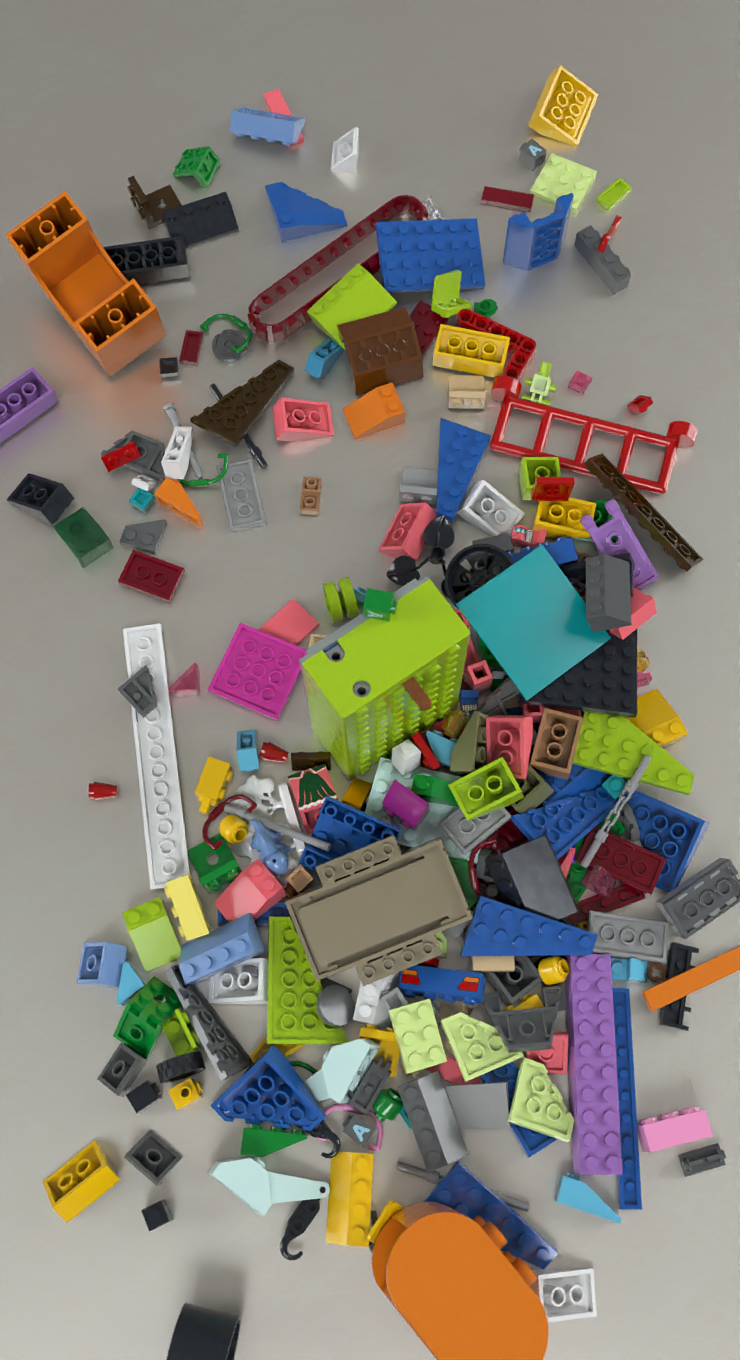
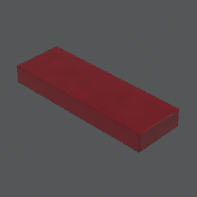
(507, 199)

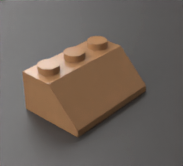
(556, 743)

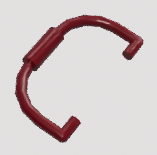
(217, 811)
(472, 870)

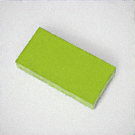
(613, 194)

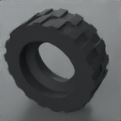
(180, 1067)

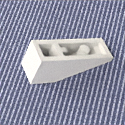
(177, 454)

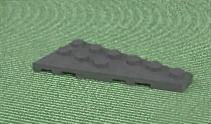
(218, 1041)

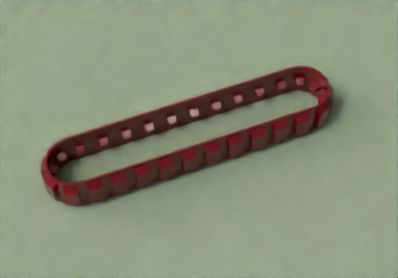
(277, 332)

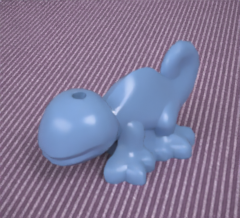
(272, 850)

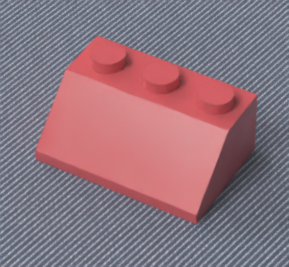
(407, 530)

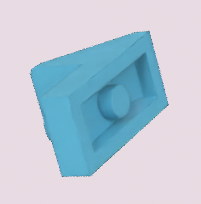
(629, 970)

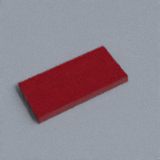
(625, 861)

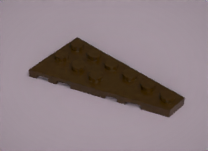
(241, 408)

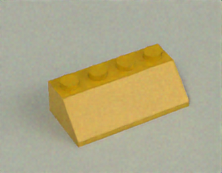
(470, 351)
(350, 1199)

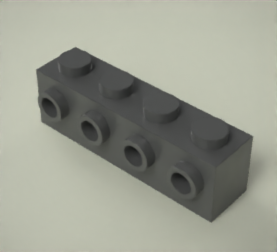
(605, 264)

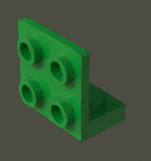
(199, 162)

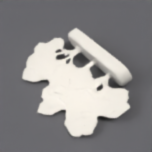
(255, 789)

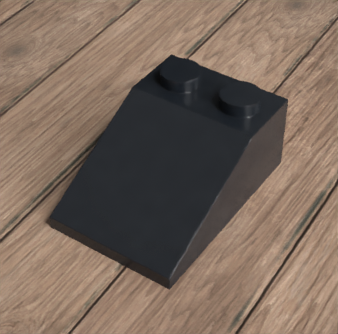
(41, 498)

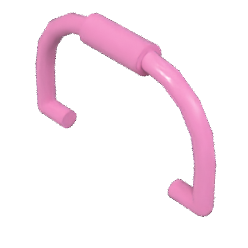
(348, 1108)

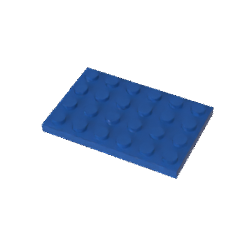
(420, 250)

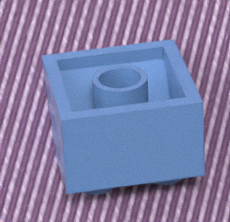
(101, 964)

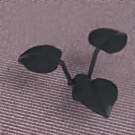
(440, 536)

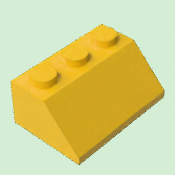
(80, 1181)

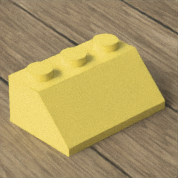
(187, 907)

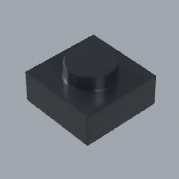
(169, 367)

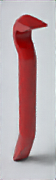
(607, 236)

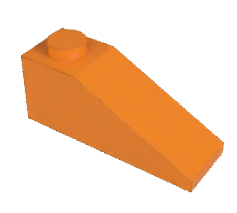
(174, 497)

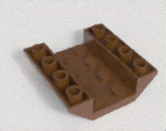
(382, 350)

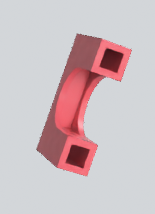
(641, 610)
(475, 671)

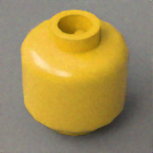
(233, 829)
(553, 970)

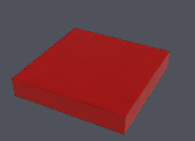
(552, 488)

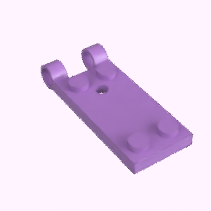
(626, 543)

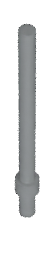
(245, 815)

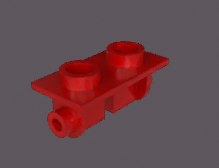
(120, 456)

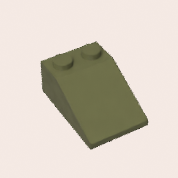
(471, 748)
(534, 790)

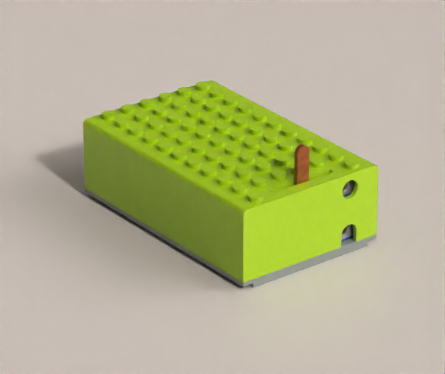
(385, 679)

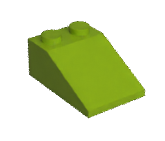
(486, 790)
(153, 934)

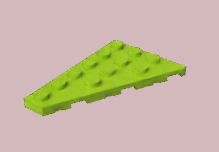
(617, 748)
(293, 992)

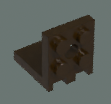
(148, 204)

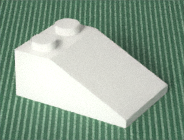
(489, 510)
(240, 984)
(566, 1293)

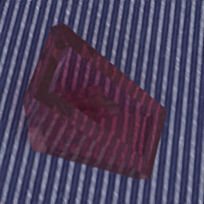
(188, 684)

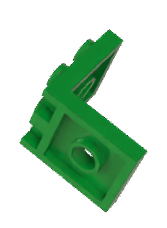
(217, 875)
(147, 1016)

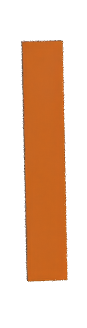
(692, 979)

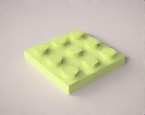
(562, 178)

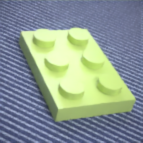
(417, 1036)

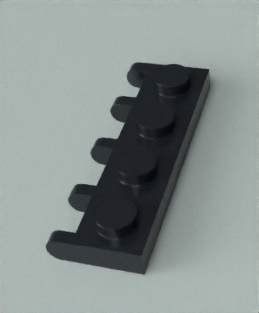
(678, 962)

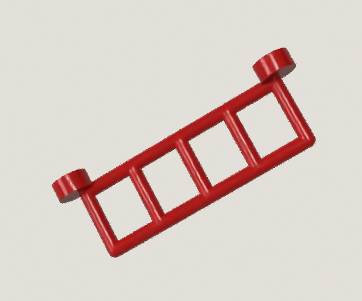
(507, 390)

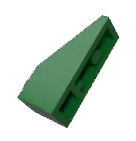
(433, 790)

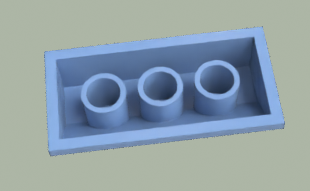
(266, 125)
(220, 950)

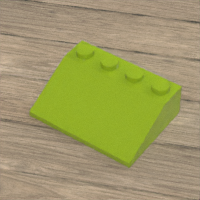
(350, 299)

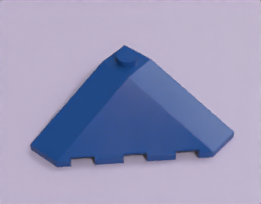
(300, 214)
(668, 834)
(270, 1093)

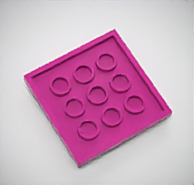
(258, 671)

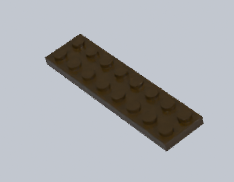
(644, 512)

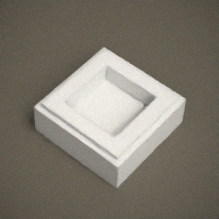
(144, 482)

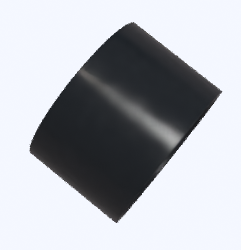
(472, 554)
(204, 1334)

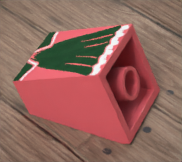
(310, 791)

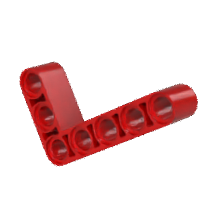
(515, 349)

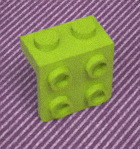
(446, 294)

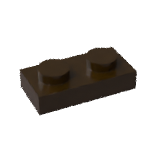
(308, 760)

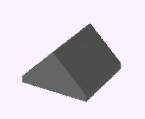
(122, 1070)
(153, 1158)

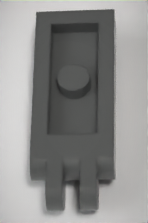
(371, 1085)

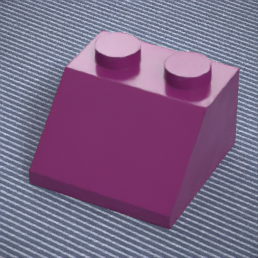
(405, 806)

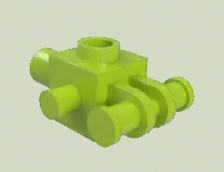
(540, 384)

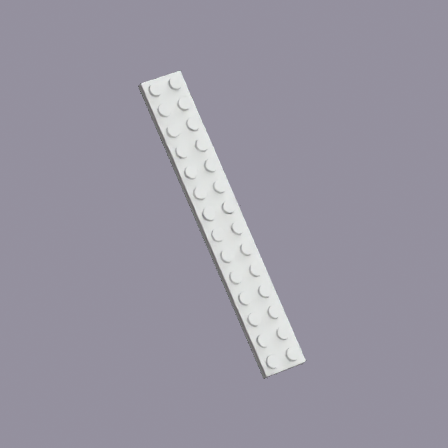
(157, 762)

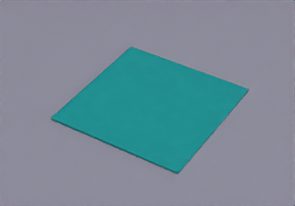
(532, 622)

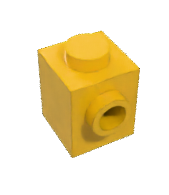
(185, 1093)

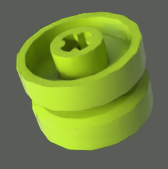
(337, 600)

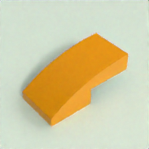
(357, 793)

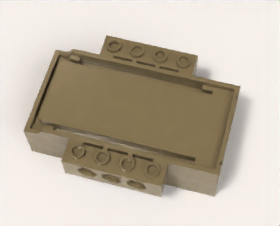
(379, 909)

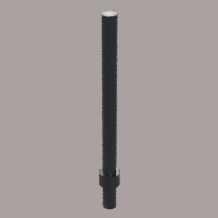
(254, 450)

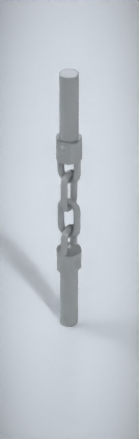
(601, 835)
(433, 1177)

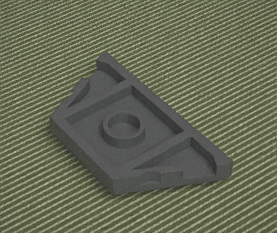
(150, 451)

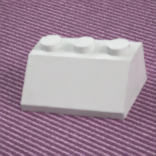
(369, 1007)

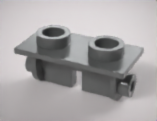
(702, 1159)

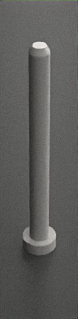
(170, 409)

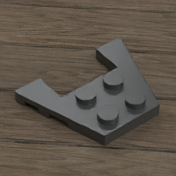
(493, 704)
(525, 1028)

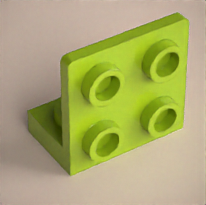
(181, 1035)

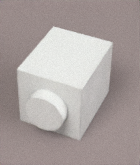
(406, 757)

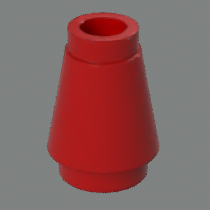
(273, 753)
(102, 791)

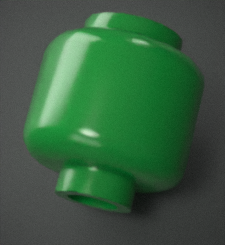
(387, 1105)

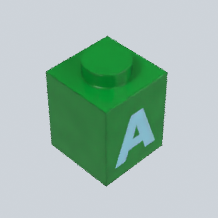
(379, 604)

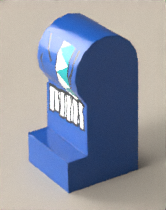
(469, 701)

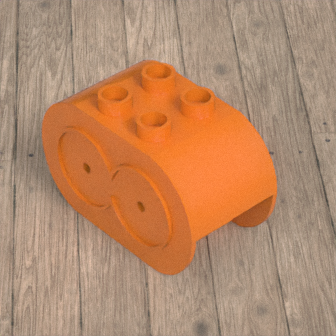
(459, 1286)

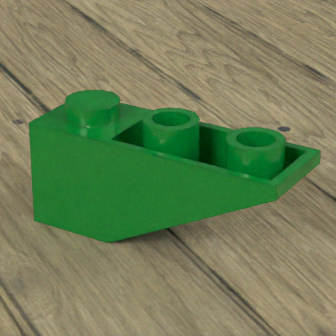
(264, 1142)

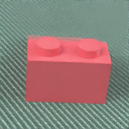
(302, 420)
(512, 739)
(251, 892)

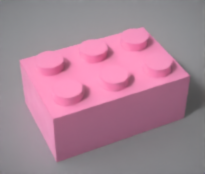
(673, 1129)

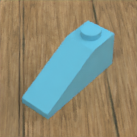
(582, 1197)

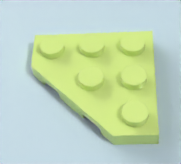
(475, 1046)
(539, 1103)

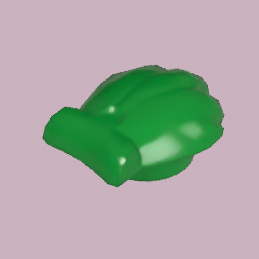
(486, 307)

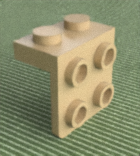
(466, 392)

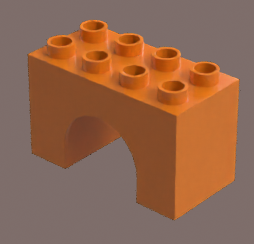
(85, 285)

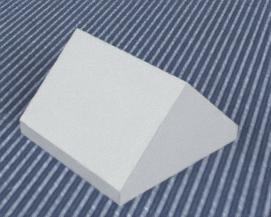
(346, 152)

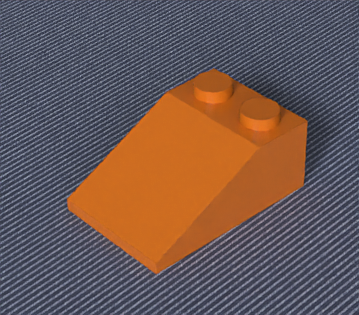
(375, 411)

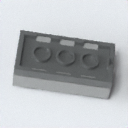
(701, 898)

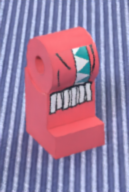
(527, 537)

